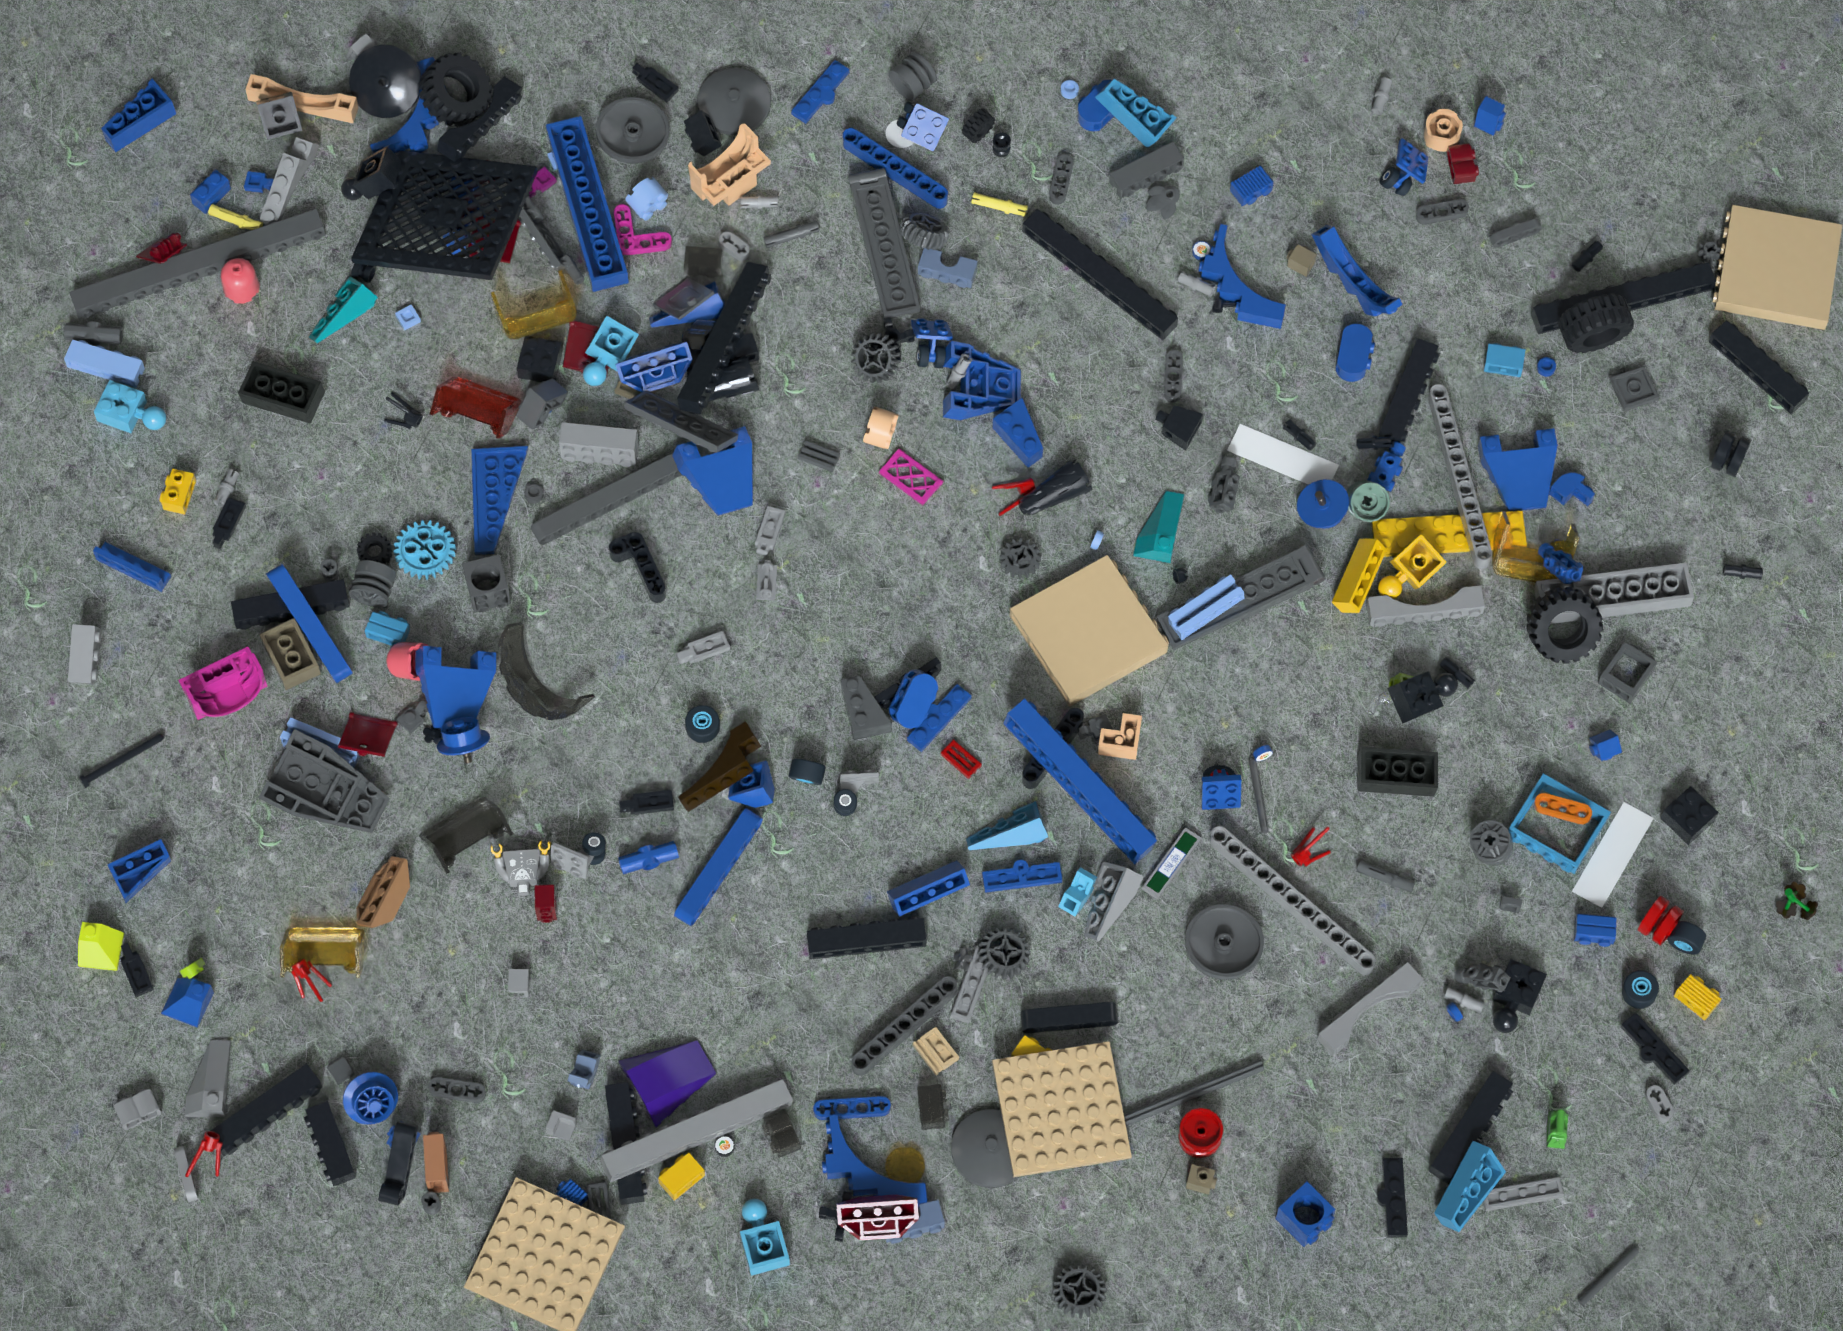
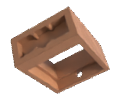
(436, 1162)

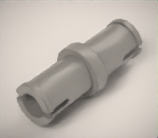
(1381, 96)
(758, 202)
(1196, 283)
(958, 371)
(226, 487)
(1464, 1000)

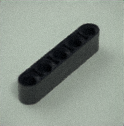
(1066, 725)
(1069, 1017)

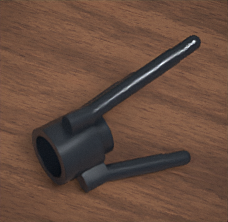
(411, 416)

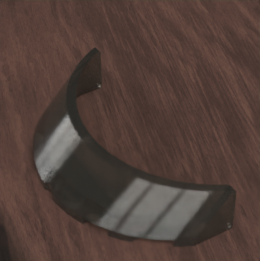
(524, 684)

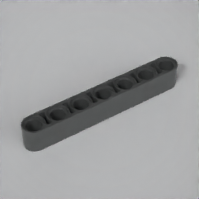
(908, 1017)

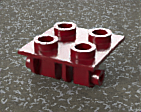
(163, 249)

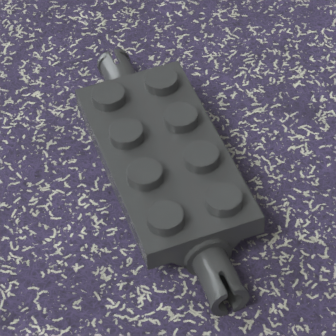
(532, 219)

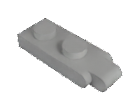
(769, 530)

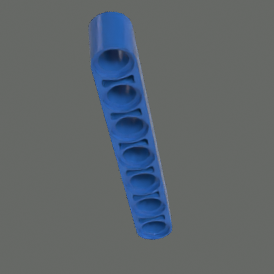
(898, 175)
(309, 623)
(718, 867)

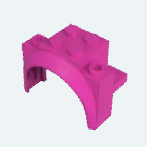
(223, 685)

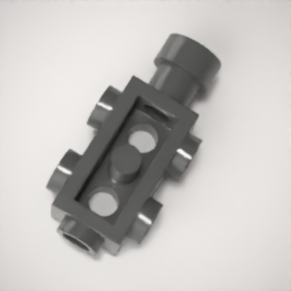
(1224, 487)
(1483, 976)

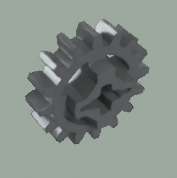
(1014, 552)

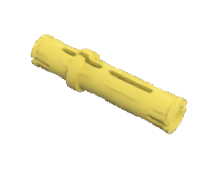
(999, 204)
(242, 221)

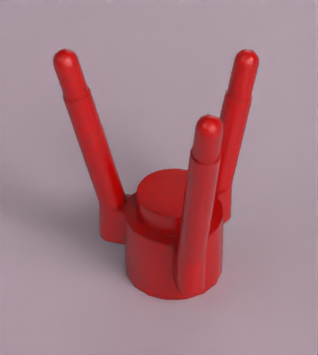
(1023, 487)
(1301, 854)
(302, 969)
(209, 1143)

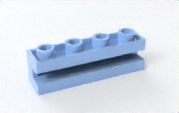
(104, 363)
(1205, 607)
(321, 736)

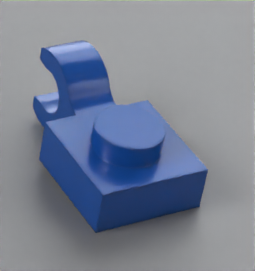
(257, 182)

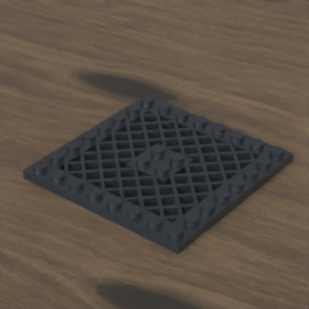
(446, 216)

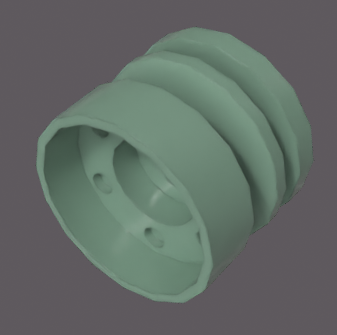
(1376, 505)

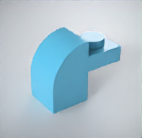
(1078, 892)

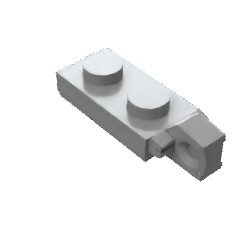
(704, 648)

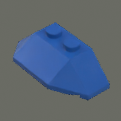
(655, 368)

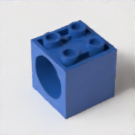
(1306, 1197)

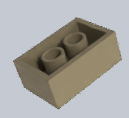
(290, 654)

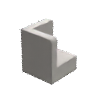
(519, 981)
(561, 1125)

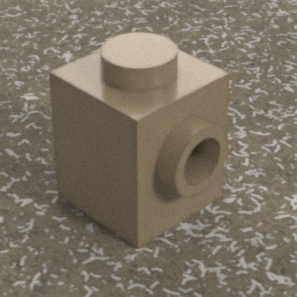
(1301, 259)
(1201, 1179)

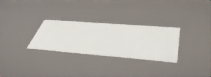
(1281, 456)
(1612, 854)

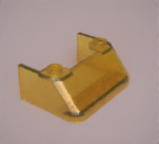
(538, 321)
(1525, 562)
(323, 947)

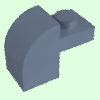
(584, 1069)

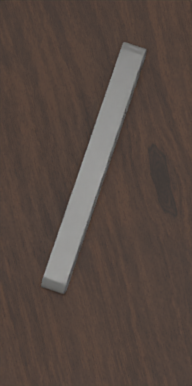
(1460, 483)
(1295, 909)

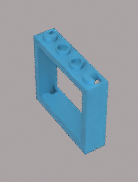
(1557, 789)

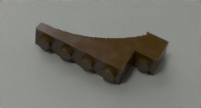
(727, 769)

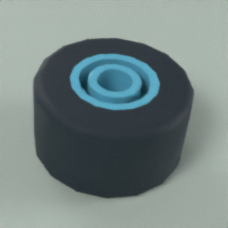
(707, 728)
(807, 771)
(1687, 938)
(1638, 996)

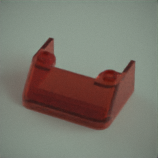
(477, 403)

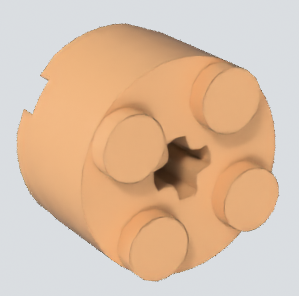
(1442, 130)
(880, 428)

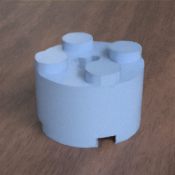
(647, 198)

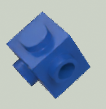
(1605, 745)

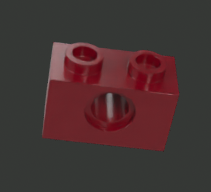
(545, 903)

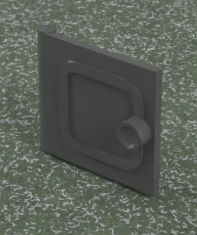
(683, 298)

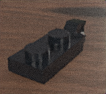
(655, 82)
(227, 521)
(648, 802)
(135, 971)

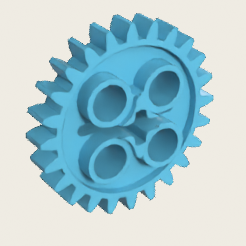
(413, 561)

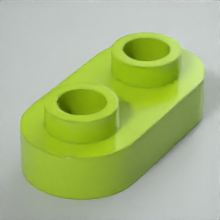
(193, 968)

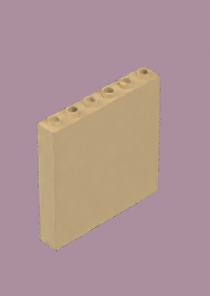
(1777, 267)
(1089, 630)

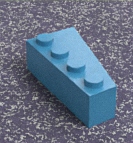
(1135, 112)
(1469, 1187)

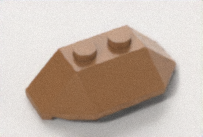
(384, 894)

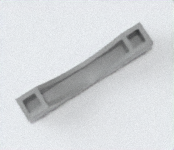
(1385, 610)
(1398, 985)

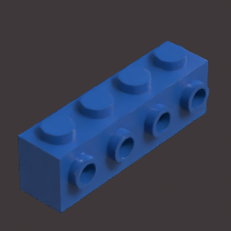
(928, 888)

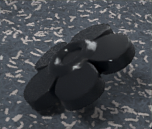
(432, 734)

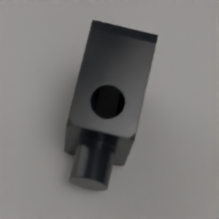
(1180, 425)

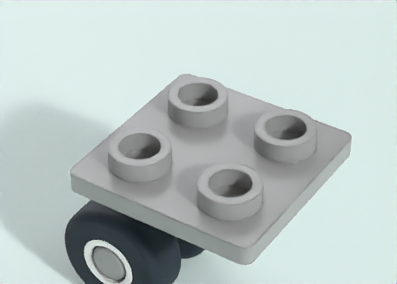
(850, 782)
(578, 862)

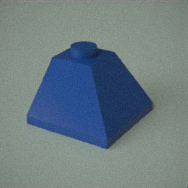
(755, 788)
(188, 1001)

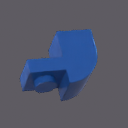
(1571, 485)

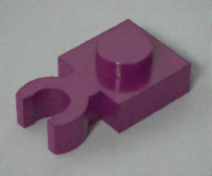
(542, 181)

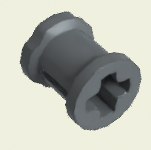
(330, 570)
(426, 1199)

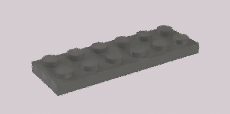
(681, 422)

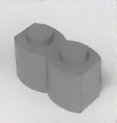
(137, 1109)

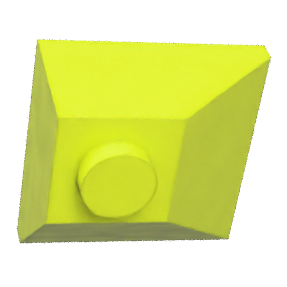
(99, 946)

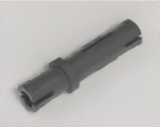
(790, 234)
(1386, 876)

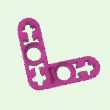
(635, 240)

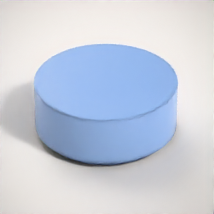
(1069, 89)
(1097, 540)

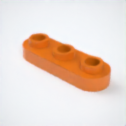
(1572, 808)

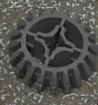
(924, 231)
(870, 352)
(1018, 951)
(1086, 1293)

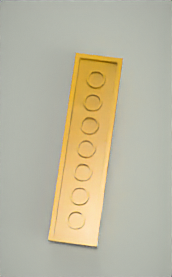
(1442, 532)

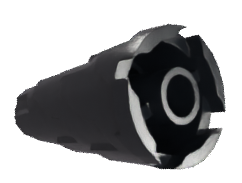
(736, 380)
(1060, 487)

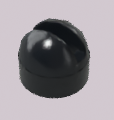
(1179, 575)

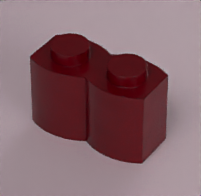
(1462, 163)

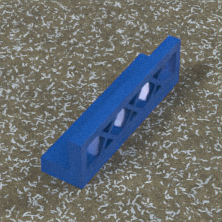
(132, 566)

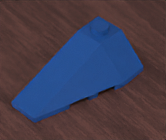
(706, 311)

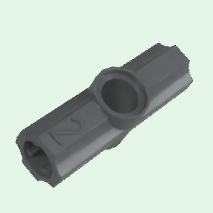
(93, 333)

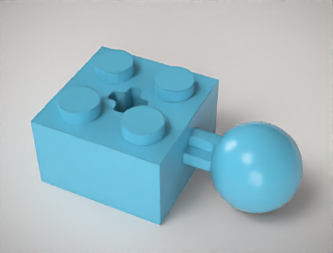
(605, 352)
(123, 406)
(769, 1235)

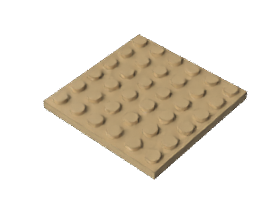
(1061, 1109)
(544, 1256)

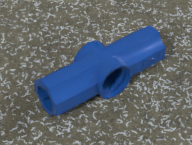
(648, 857)

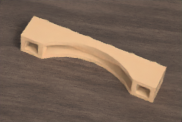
(333, 106)

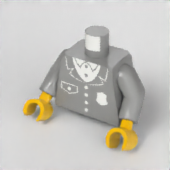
(522, 867)

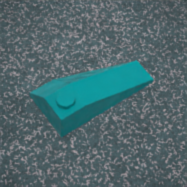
(351, 302)
(1159, 533)

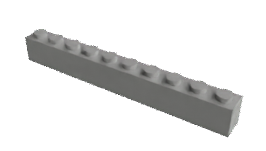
(695, 1130)

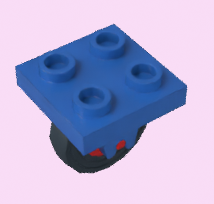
(1220, 788)

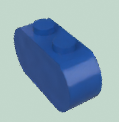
(1091, 112)
(1354, 352)
(913, 699)

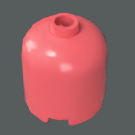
(239, 280)
(401, 660)

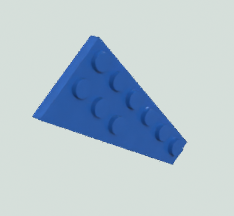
(494, 483)

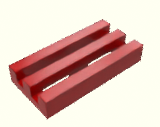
(952, 761)

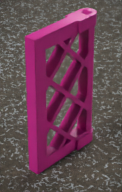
(892, 463)

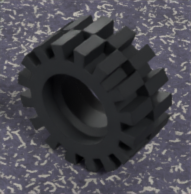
(978, 125)
(374, 540)

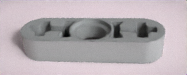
(188, 1182)

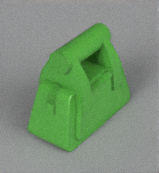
(1557, 1129)

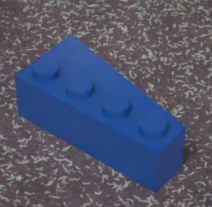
(138, 117)

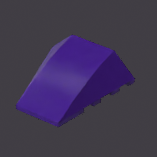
(668, 1077)

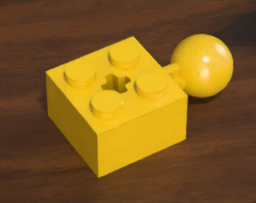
(1407, 570)

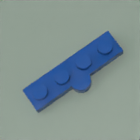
(821, 92)
(939, 717)
(1022, 876)

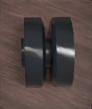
(1728, 452)

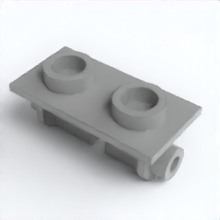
(766, 581)

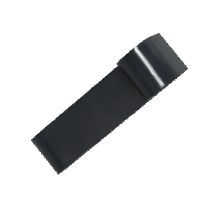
(643, 568)
(399, 1164)

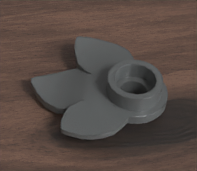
(1160, 201)

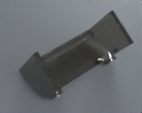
(463, 830)

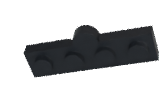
(886, 697)
(1654, 1049)
(1394, 1197)

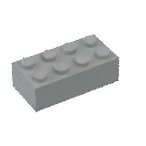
(598, 444)

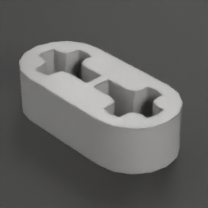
(731, 248)
(1663, 1102)

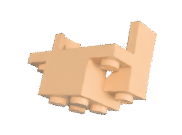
(731, 172)

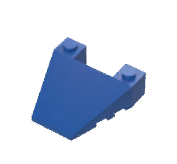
(986, 386)
(1523, 474)
(720, 477)
(453, 690)

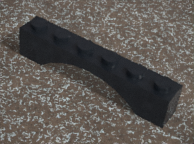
(458, 140)

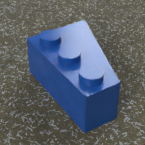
(1019, 433)
(139, 868)

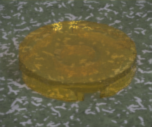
(905, 1165)

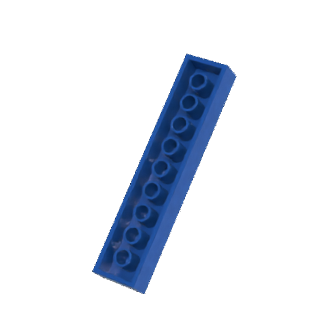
(587, 204)
(1080, 781)

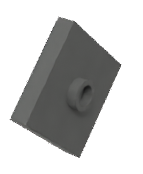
(1634, 388)

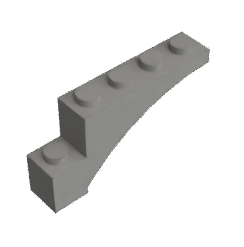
(286, 179)

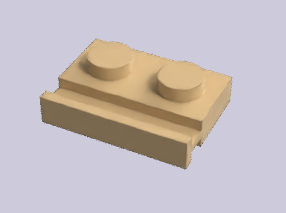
(935, 1051)

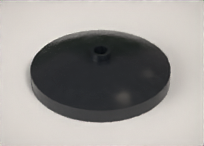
(400, 77)

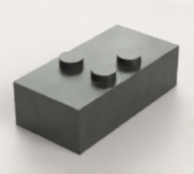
(281, 392)
(1397, 771)

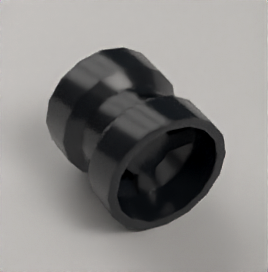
(1001, 144)
(362, 271)

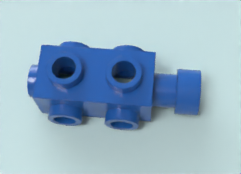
(1386, 470)
(1560, 564)

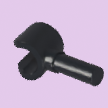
(1219, 304)

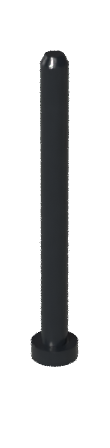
(120, 760)

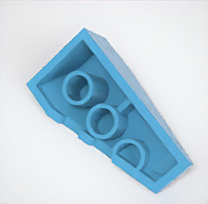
(1022, 828)

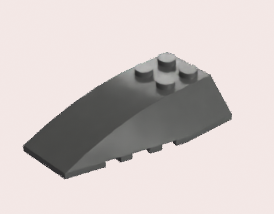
(323, 787)

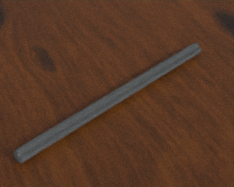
(1193, 1092)

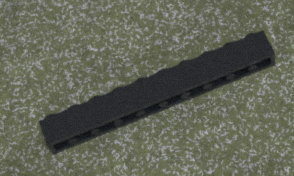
(1100, 274)
(1638, 293)
(724, 338)

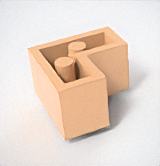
(1123, 742)

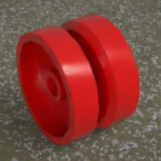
(1660, 920)
(1190, 1136)

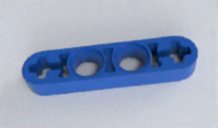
(852, 1103)

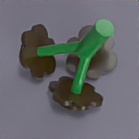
(1794, 895)

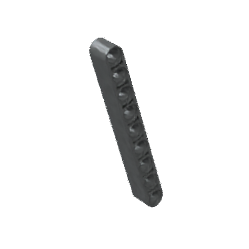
(605, 500)

